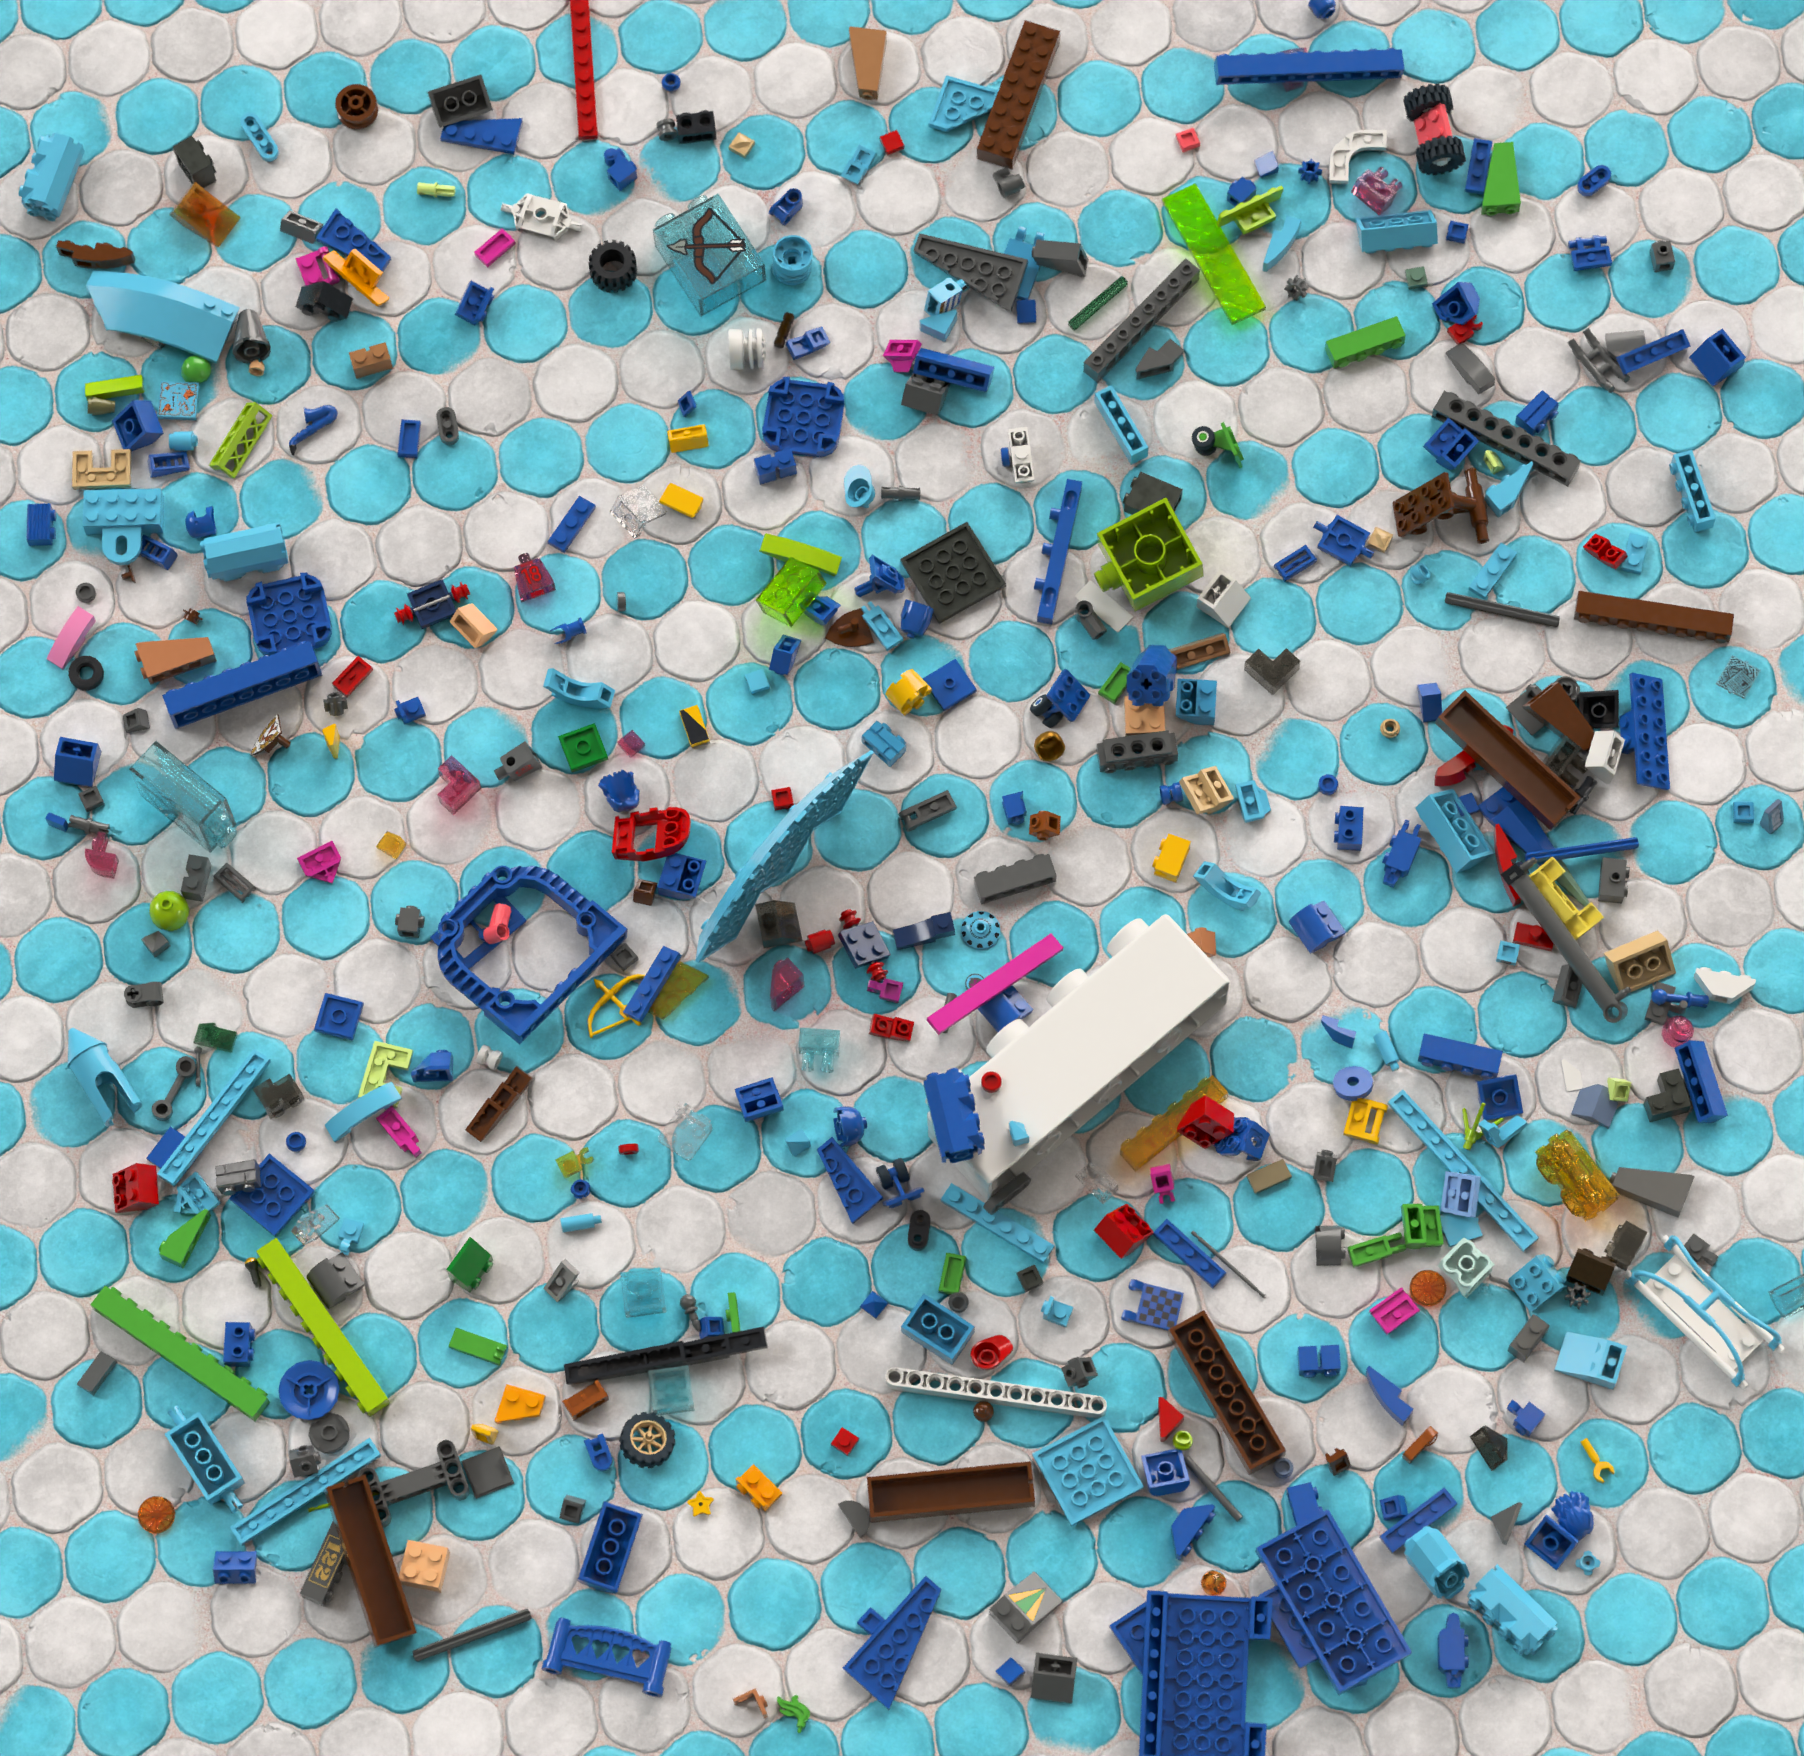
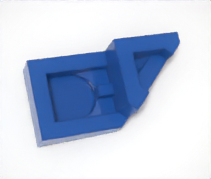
(1338, 1034)

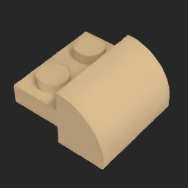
(1206, 791)

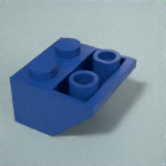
(1718, 357)
(76, 761)
(681, 876)

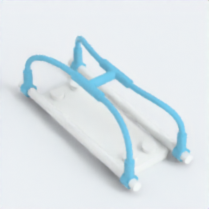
(1702, 1314)

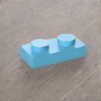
(1636, 551)

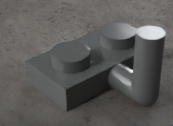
(1658, 1013)

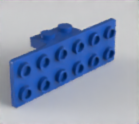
(1646, 731)

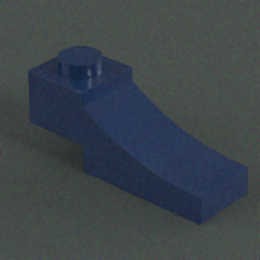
(925, 931)

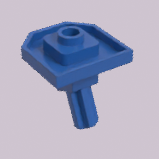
(882, 577)

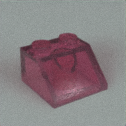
(785, 982)

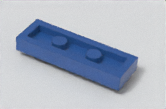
(1478, 166)
(571, 524)

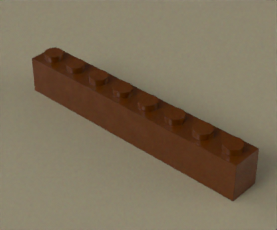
(1653, 617)

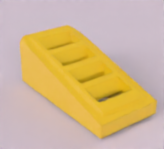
(484, 1433)

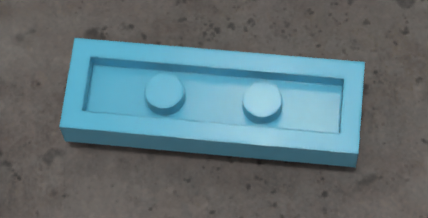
(1492, 571)

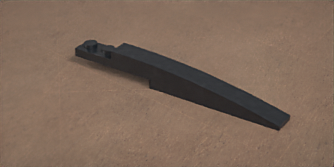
(666, 1356)

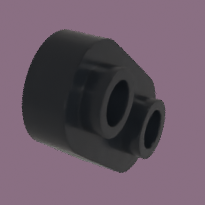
(919, 1229)

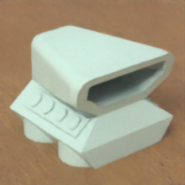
(1466, 1266)

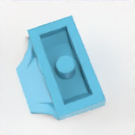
(1252, 801)

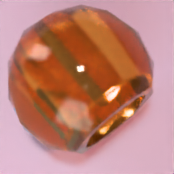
(1213, 1582)

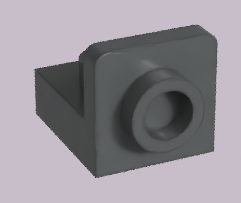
(1325, 1165)

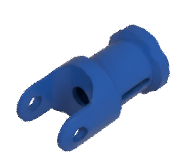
(571, 629)

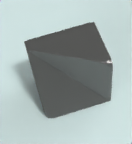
(155, 943)

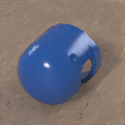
(201, 526)

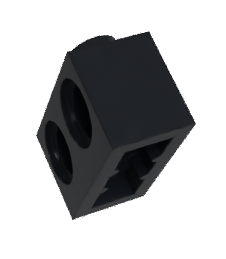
(696, 132)

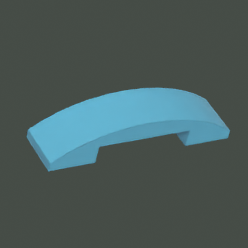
(361, 1109)

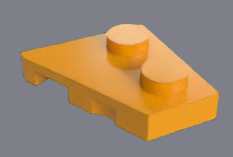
(519, 1404)

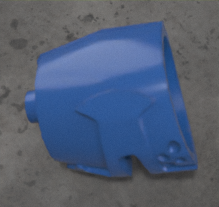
(915, 618)

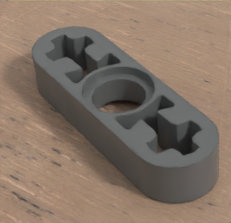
(1007, 1193)

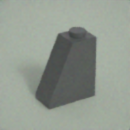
(1061, 256)

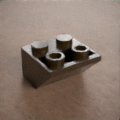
(1590, 1271)

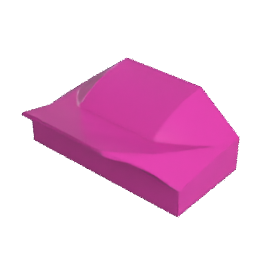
(901, 354)

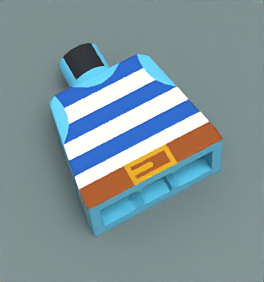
(944, 296)

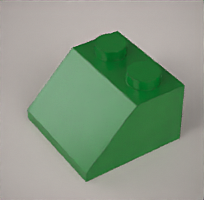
(470, 1265)

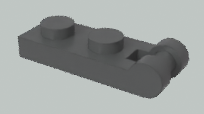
(928, 810)

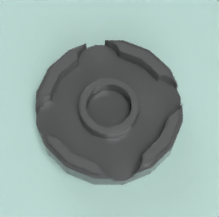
(329, 1433)

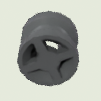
(666, 129)

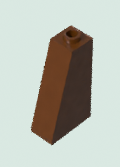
(1561, 715)

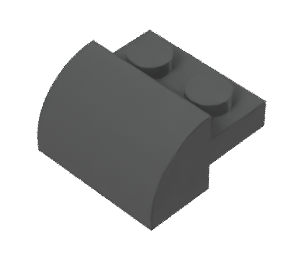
(334, 1280)

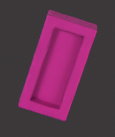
(494, 247)

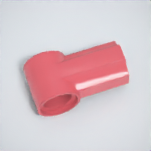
(498, 927)

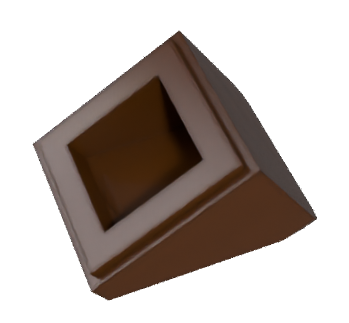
(644, 892)

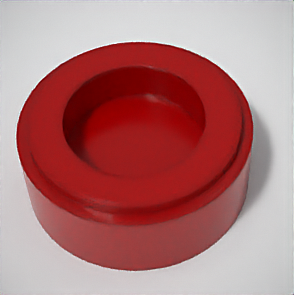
(991, 1082)
(628, 1149)

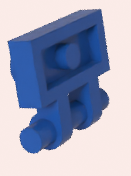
(1591, 257)

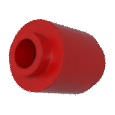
(819, 941)

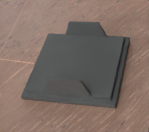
(487, 1472)

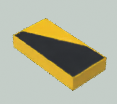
(694, 726)

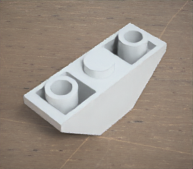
(1020, 455)
(1723, 985)

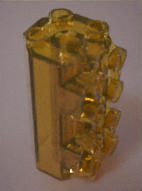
(1573, 1170)

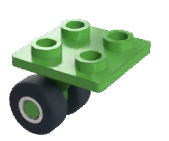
(1207, 441)

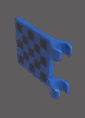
(1157, 1306)

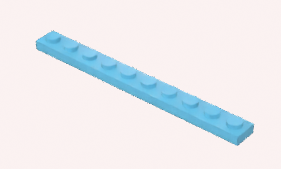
(1456, 1162)

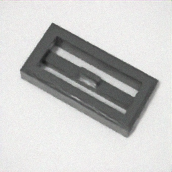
(246, 893)

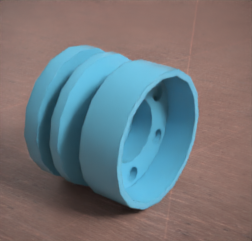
(792, 260)

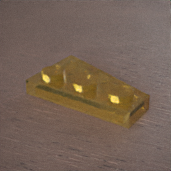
(679, 985)

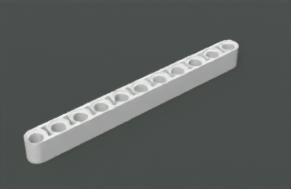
(1005, 1388)

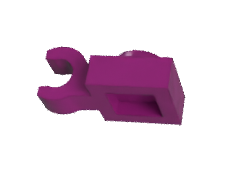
(889, 990)

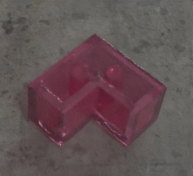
(461, 785)

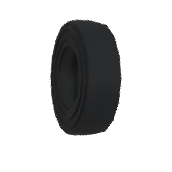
(78, 664)

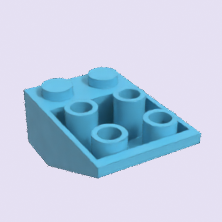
(1591, 1359)

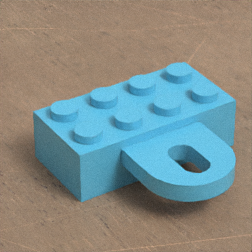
(123, 516)

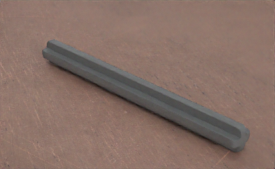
(1502, 609)
(471, 1635)

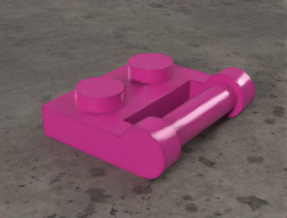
(310, 270)

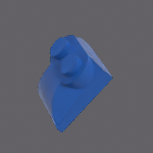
(1165, 1472)

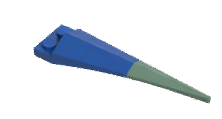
(1525, 832)

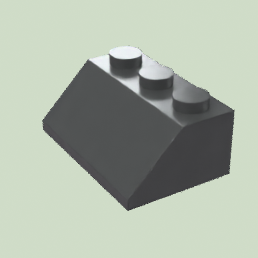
(459, 101)

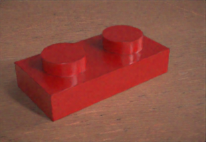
(352, 676)

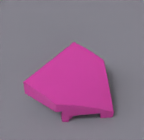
(321, 862)

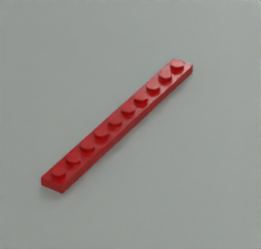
(583, 69)

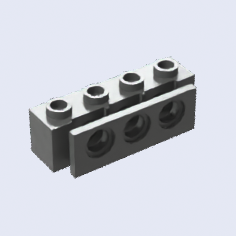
(1142, 743)

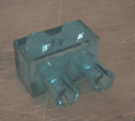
(819, 1042)

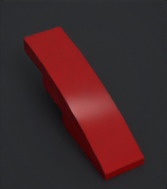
(1505, 859)

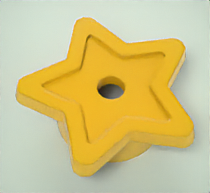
(700, 1499)

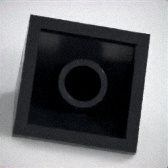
(1599, 708)

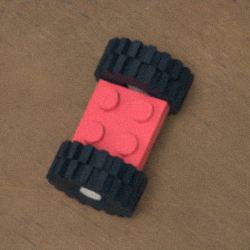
(1429, 111)

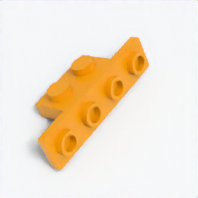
(359, 273)

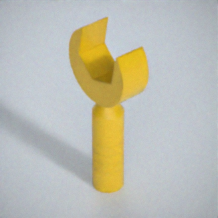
(1595, 1459)

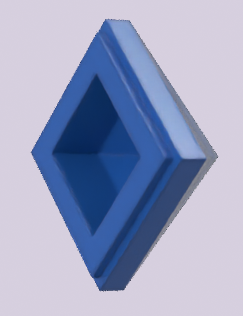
(687, 403)
(874, 1304)

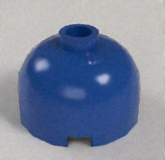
(849, 1125)

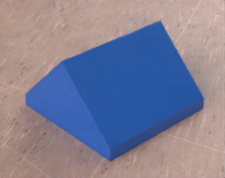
(1551, 1542)

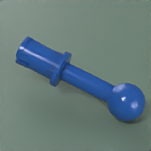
(1659, 997)

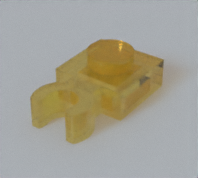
(571, 1164)

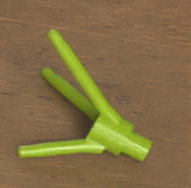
(1472, 1135)

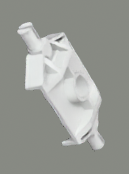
(553, 224)

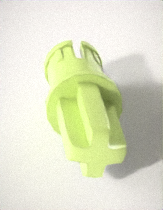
(435, 190)

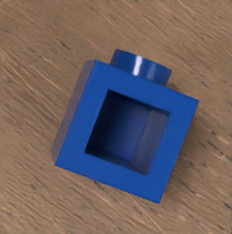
(1241, 191)

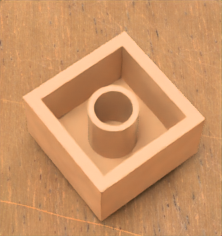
(1143, 718)
(424, 1566)

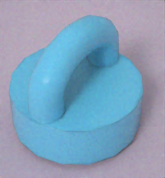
(1419, 574)

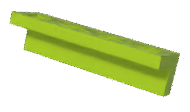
(234, 438)

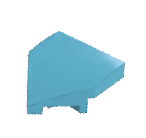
(195, 1196)

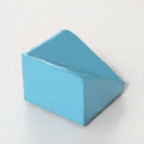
(1018, 1133)
(797, 1142)

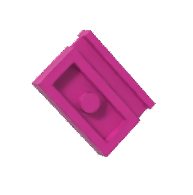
(1394, 1311)

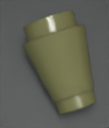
(100, 406)

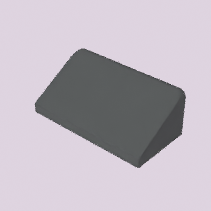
(300, 226)
(1567, 987)
(97, 1373)

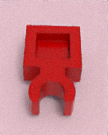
(1461, 333)

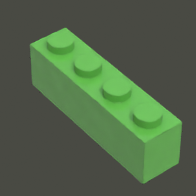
(1365, 342)

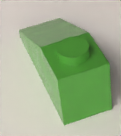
(183, 1241)

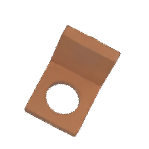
(759, 1699)

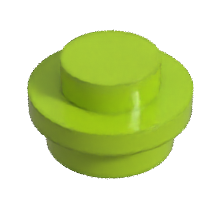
(1182, 1440)

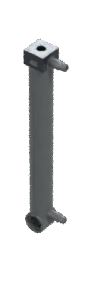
(1518, 878)

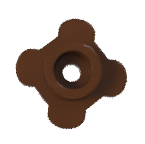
(192, 615)

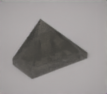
(1491, 1446)

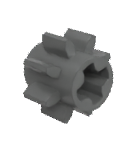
(1296, 287)
(335, 704)
(1579, 1301)

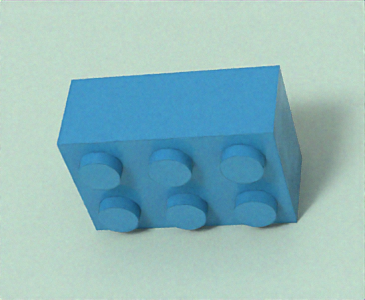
(937, 1329)

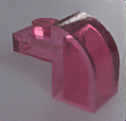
(99, 860)

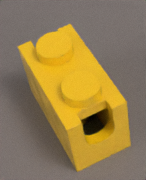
(1171, 858)

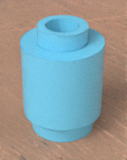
(183, 441)

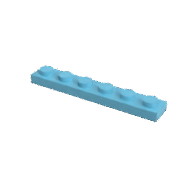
(997, 1223)

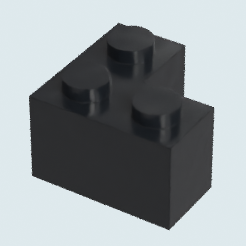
(324, 299)

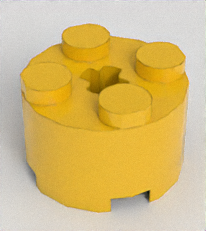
(908, 692)

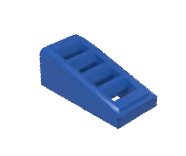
(166, 457)
(166, 557)

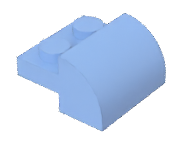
(1460, 1194)

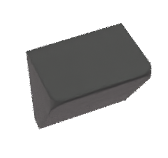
(136, 720)
(572, 1508)

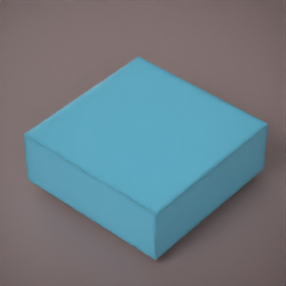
(757, 681)

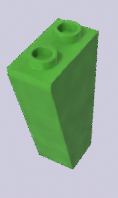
(1502, 184)

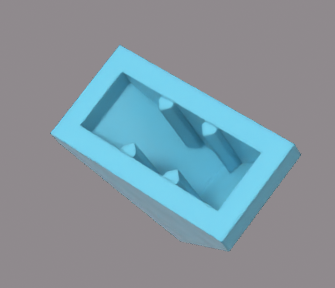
(939, 325)

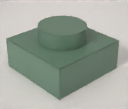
(1416, 277)

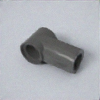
(1090, 621)

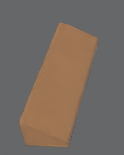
(1201, 650)

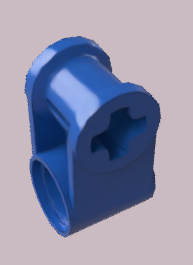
(784, 208)

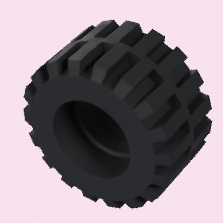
(612, 252)

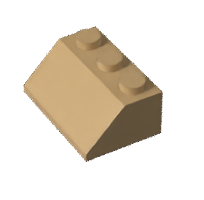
(1640, 962)

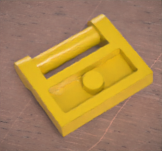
(1358, 1119)

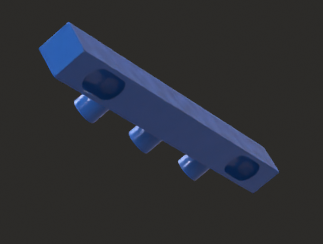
(1058, 551)

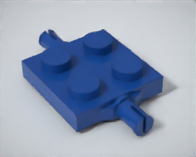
(1343, 540)

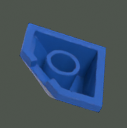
(1458, 303)
(435, 1067)

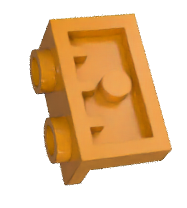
(758, 1487)

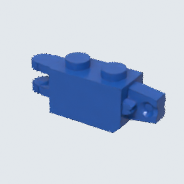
(1401, 855)

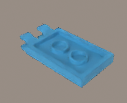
(1018, 248)

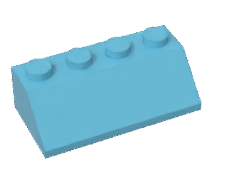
(1397, 231)
(1456, 835)

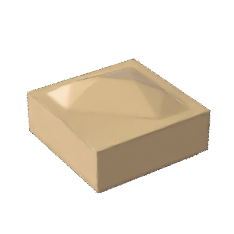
(741, 145)
(1380, 539)

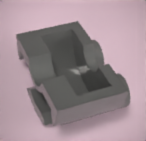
(1329, 1245)

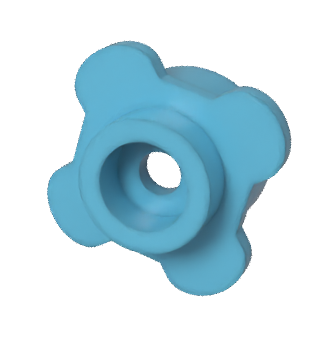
(1594, 1563)

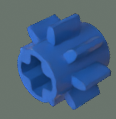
(1306, 171)

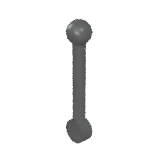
(198, 1050)

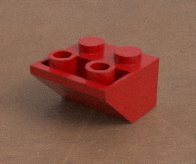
(1206, 1122)
(135, 1188)
(1123, 1230)

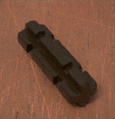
(784, 330)

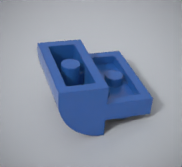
(1450, 444)
(1316, 926)
(1005, 1008)
(759, 1099)

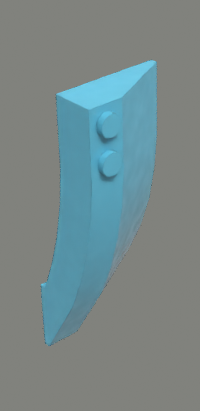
(163, 312)

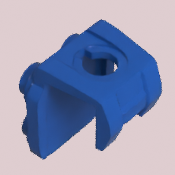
(1241, 1141)

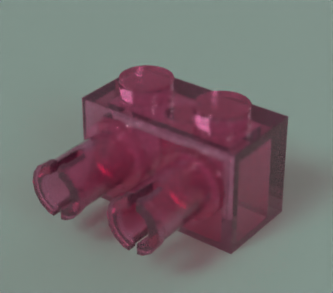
(1374, 191)

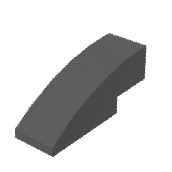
(1471, 368)

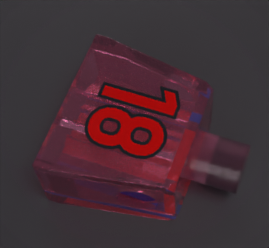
(532, 578)

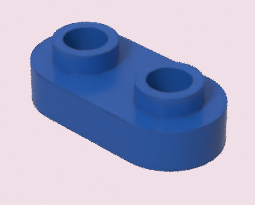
(1593, 181)

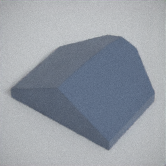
(1595, 1105)

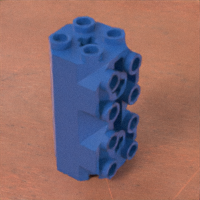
(1152, 676)
(953, 1115)

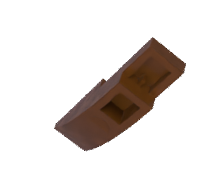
(101, 257)

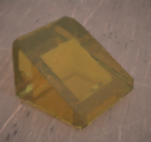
(391, 845)

